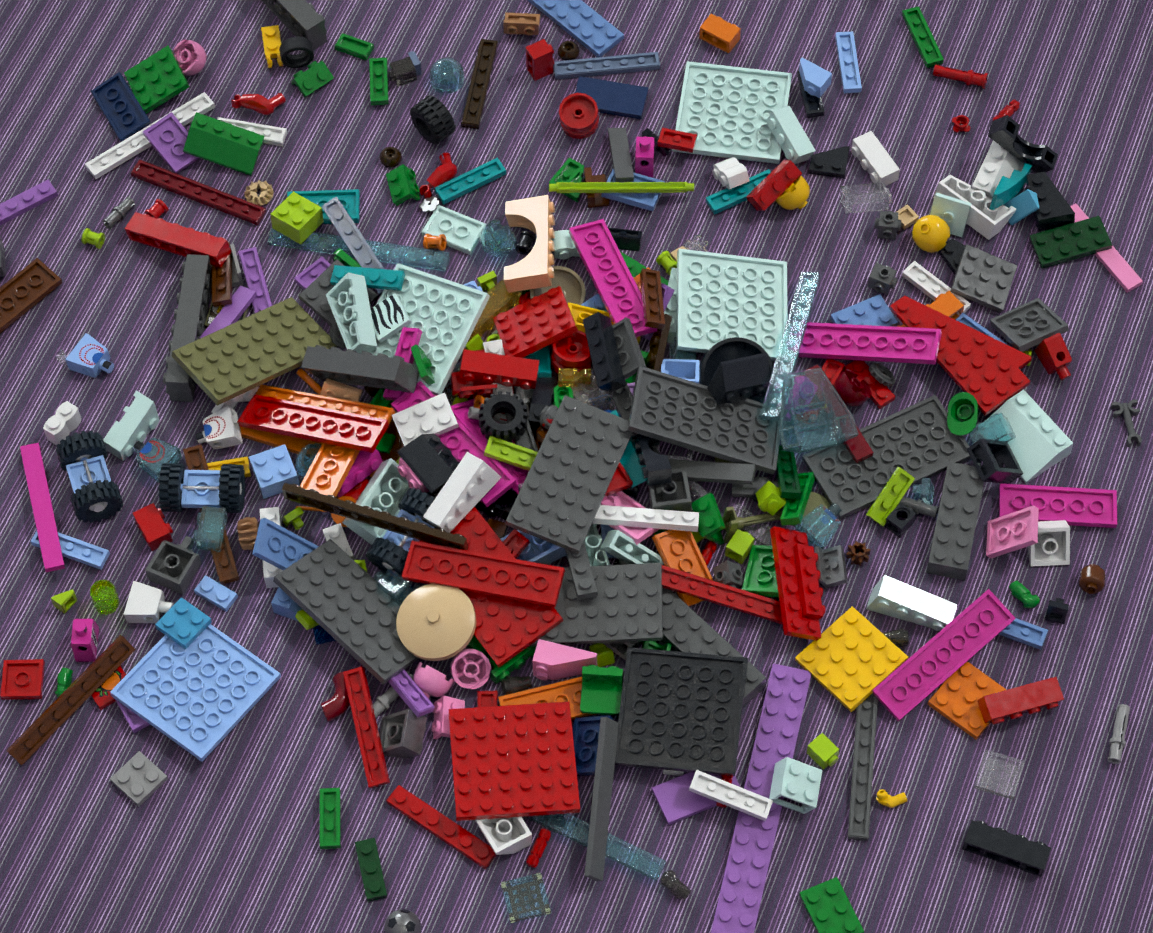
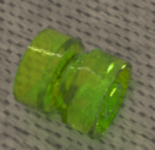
(104, 596)

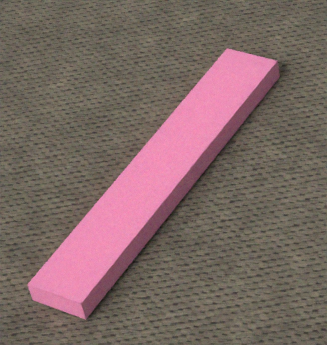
(1113, 261)

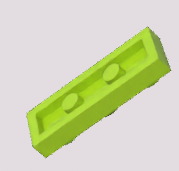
(510, 453)
(890, 496)

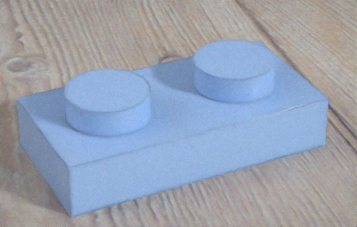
(216, 593)

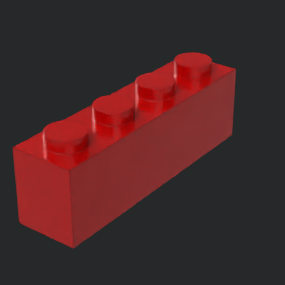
(499, 369)
(1020, 700)

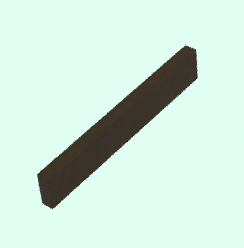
(479, 84)

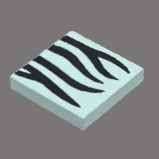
(389, 317)

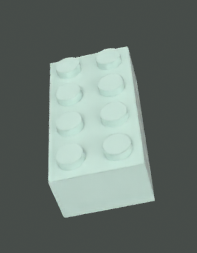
(380, 494)

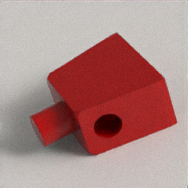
(1054, 356)

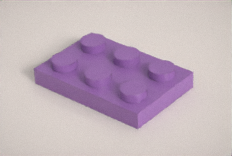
(168, 140)

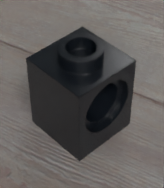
(898, 526)

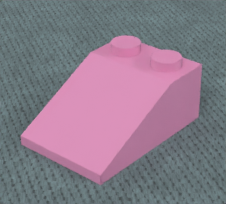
(560, 661)

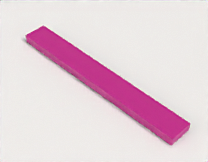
(42, 507)

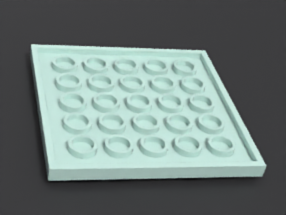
(731, 109)
(729, 299)
(443, 313)

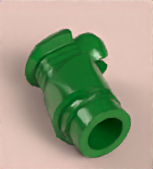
(1021, 593)
(64, 680)

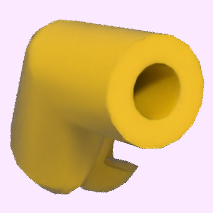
(890, 801)

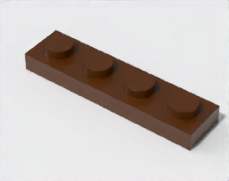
(222, 283)
(652, 298)

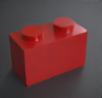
(539, 59)
(152, 526)

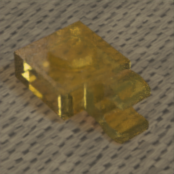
(570, 377)

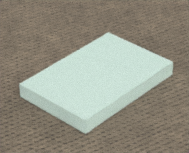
(460, 230)

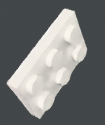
(425, 418)

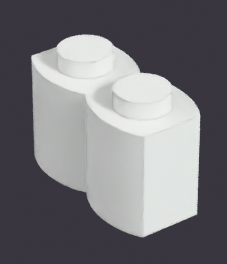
(730, 173)
(62, 423)

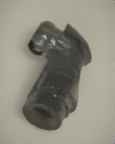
(676, 887)

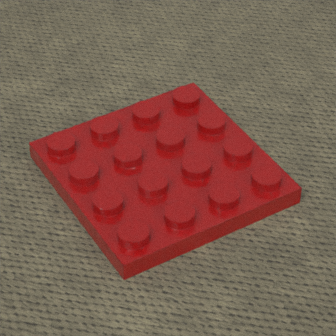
(535, 323)

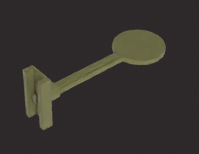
(733, 522)

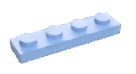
(848, 62)
(79, 550)

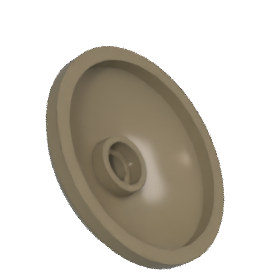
(569, 281)

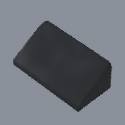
(626, 239)

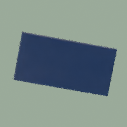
(615, 97)
(120, 107)

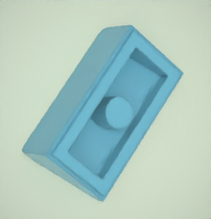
(1024, 203)

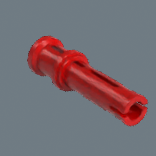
(968, 77)

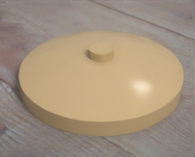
(436, 622)

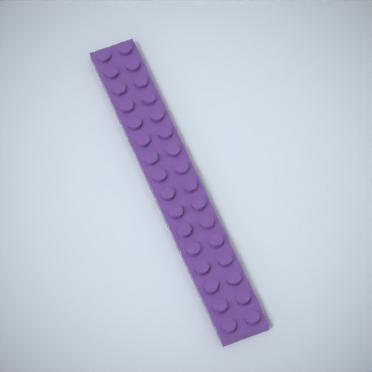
(753, 837)

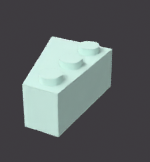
(133, 427)

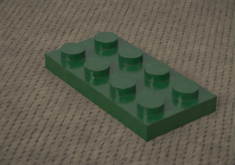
(1070, 242)

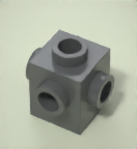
(887, 225)
(882, 278)
(729, 574)

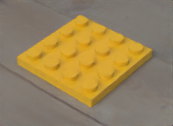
(851, 658)

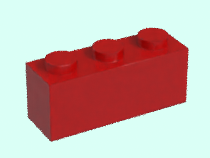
(773, 185)

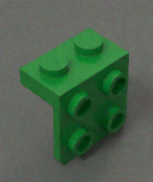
(710, 519)
(601, 690)

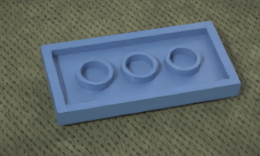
(280, 545)

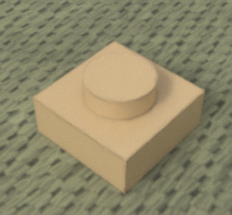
(907, 216)

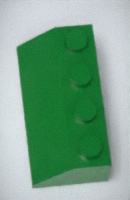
(223, 143)

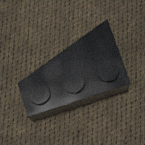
(1053, 208)

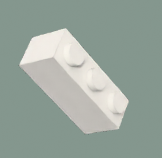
(875, 159)

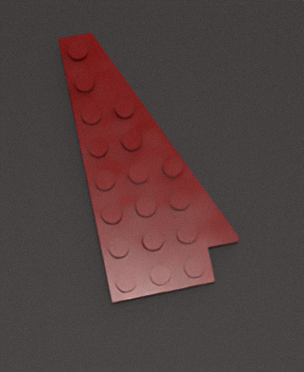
(970, 357)

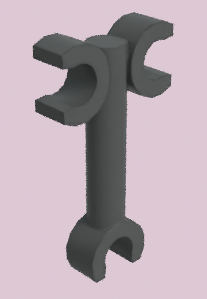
(1127, 410)

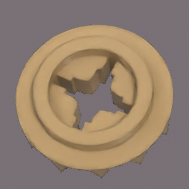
(265, 195)

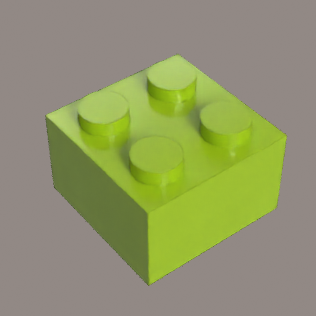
(297, 217)

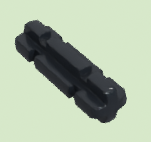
(648, 133)

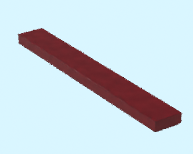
(198, 192)

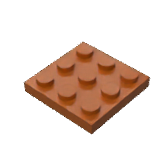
(959, 697)

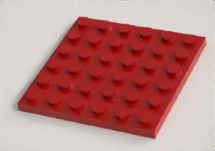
(513, 761)

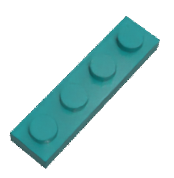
(470, 181)
(730, 197)
(374, 278)

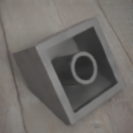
(402, 734)

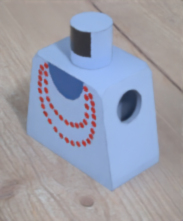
(89, 357)

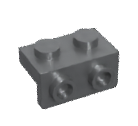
(831, 566)

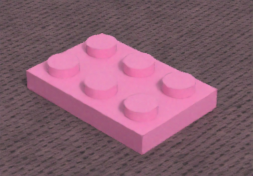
(1012, 532)

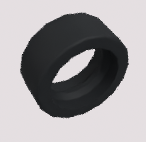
(298, 60)

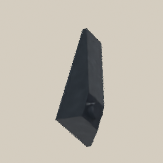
(541, 398)

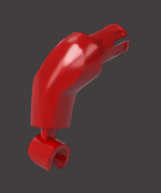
(258, 102)
(441, 174)

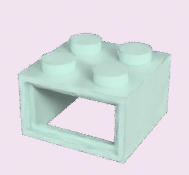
(795, 782)

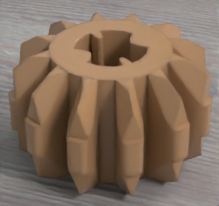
(247, 532)

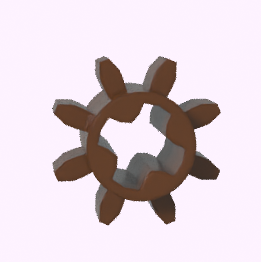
(858, 553)

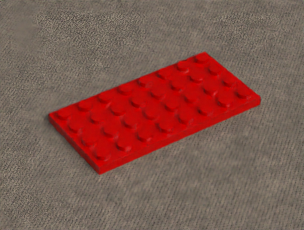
(502, 624)

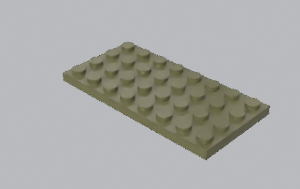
(251, 350)

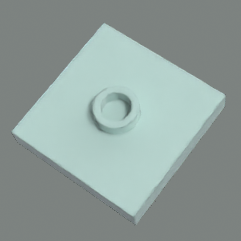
(952, 211)

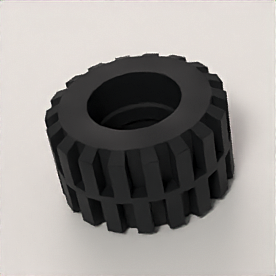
(432, 119)
(503, 404)

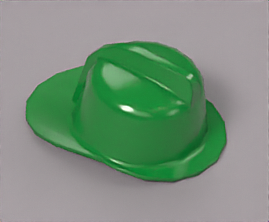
(962, 414)

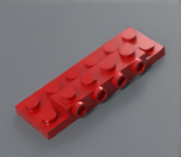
(797, 583)

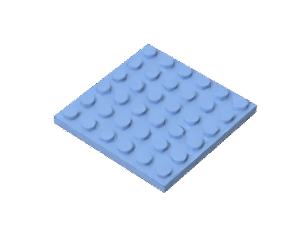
(197, 690)

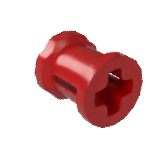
(157, 209)

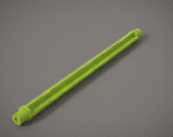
(626, 187)

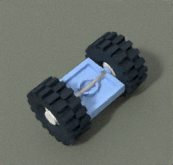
(201, 488)
(94, 492)
(392, 549)

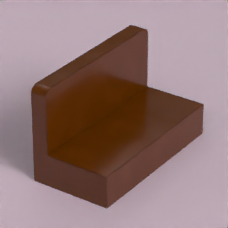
(595, 199)

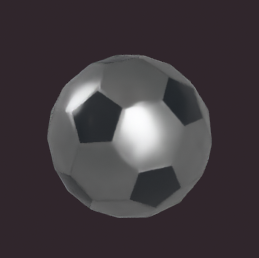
(402, 922)

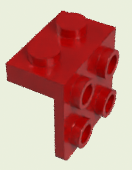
(465, 388)

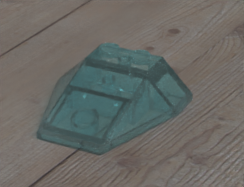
(813, 413)

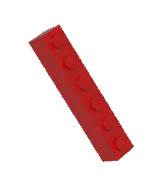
(177, 238)

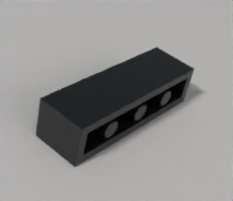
(604, 352)
(1006, 848)

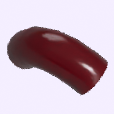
(339, 701)

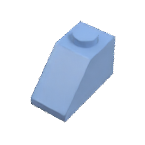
(814, 78)

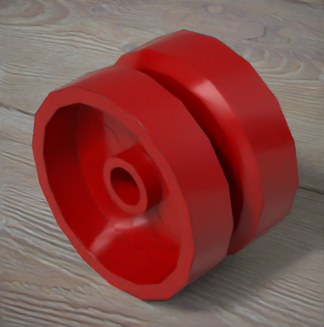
(579, 115)
(571, 352)

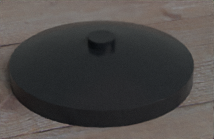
(728, 350)

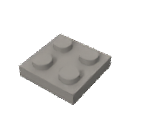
(139, 778)

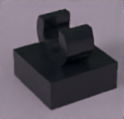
(1057, 611)

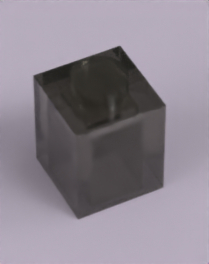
(402, 71)

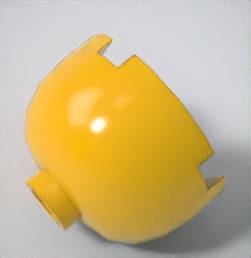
(795, 195)
(930, 233)

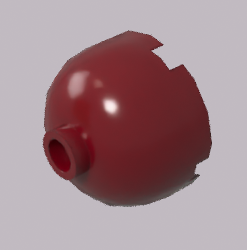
(851, 389)

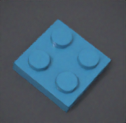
(183, 623)

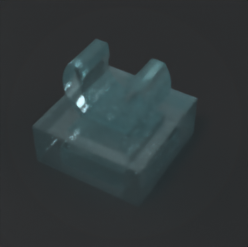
(924, 491)

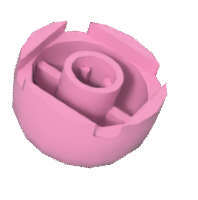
(190, 57)
(470, 668)
(431, 681)

